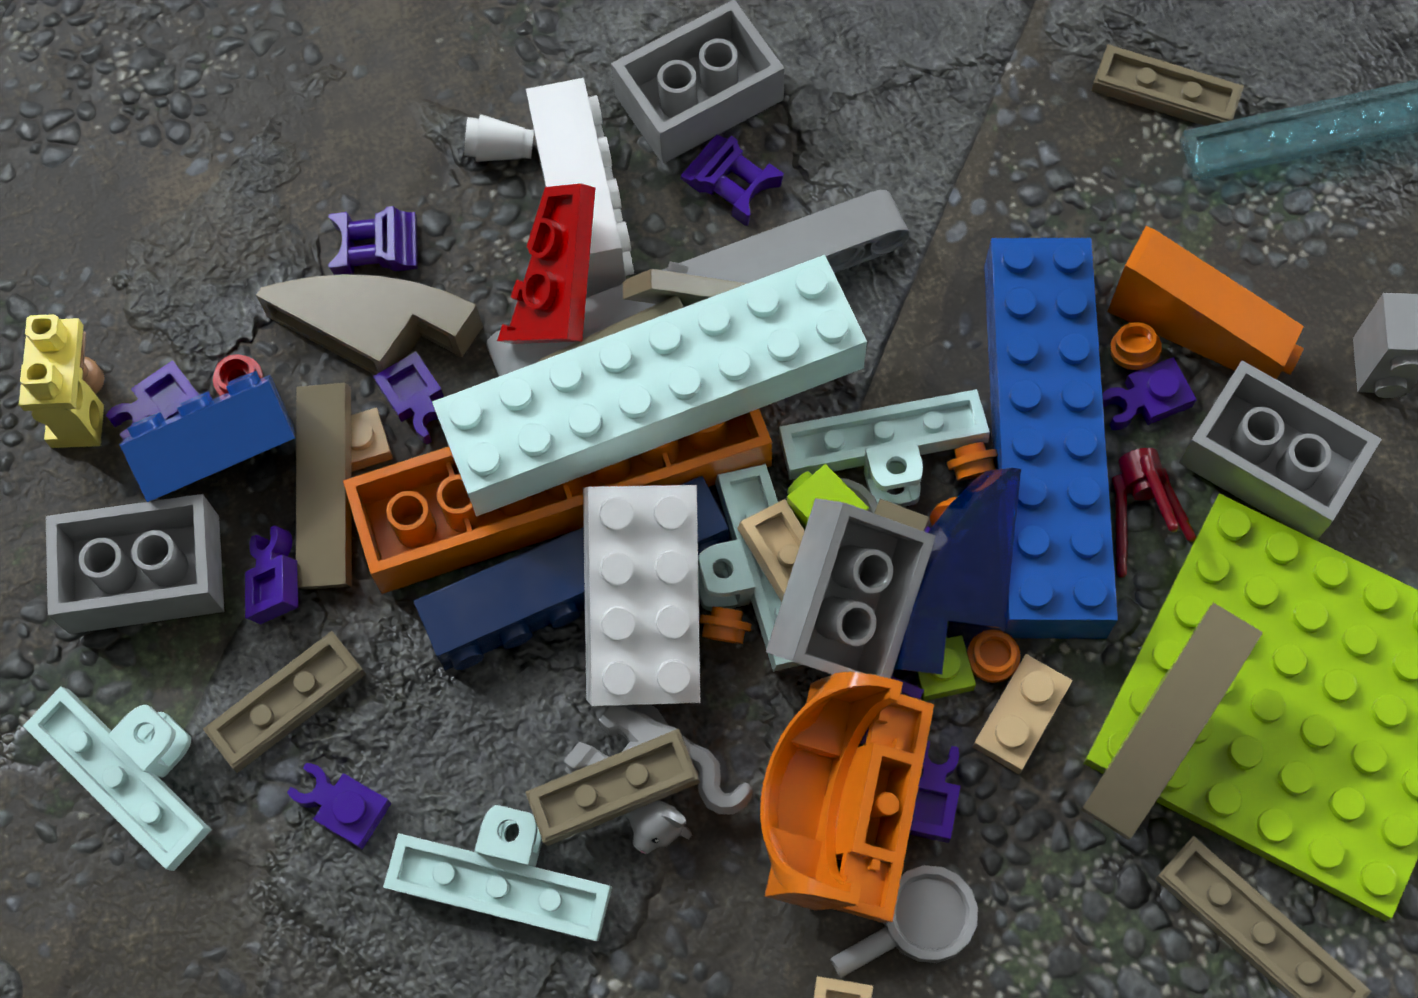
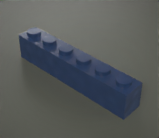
(527, 593)

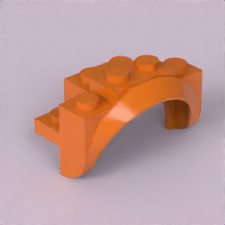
(844, 800)

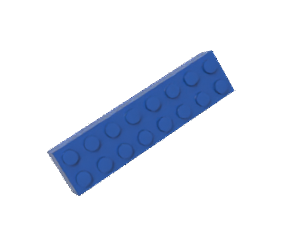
(1053, 430)

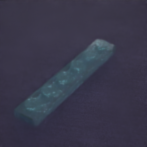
(1301, 131)

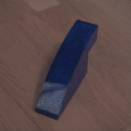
(965, 571)

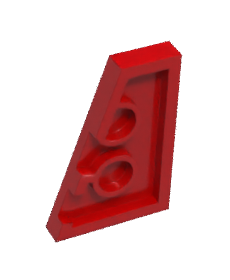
(556, 280)

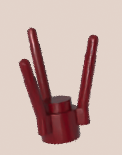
(1145, 479)

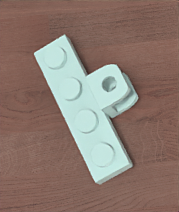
(886, 441)
(741, 577)
(124, 770)
(500, 877)

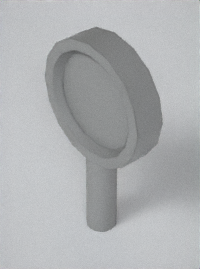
(929, 924)

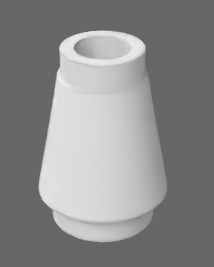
(496, 140)

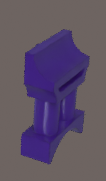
(713, 165)
(394, 241)

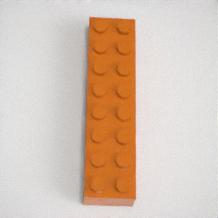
(422, 523)

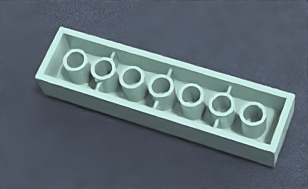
(651, 384)

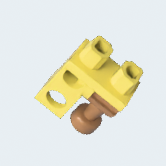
(61, 382)

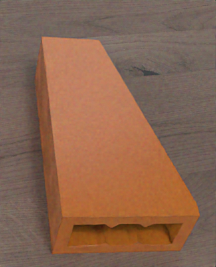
(1203, 308)

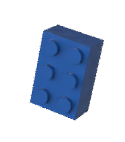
(207, 435)

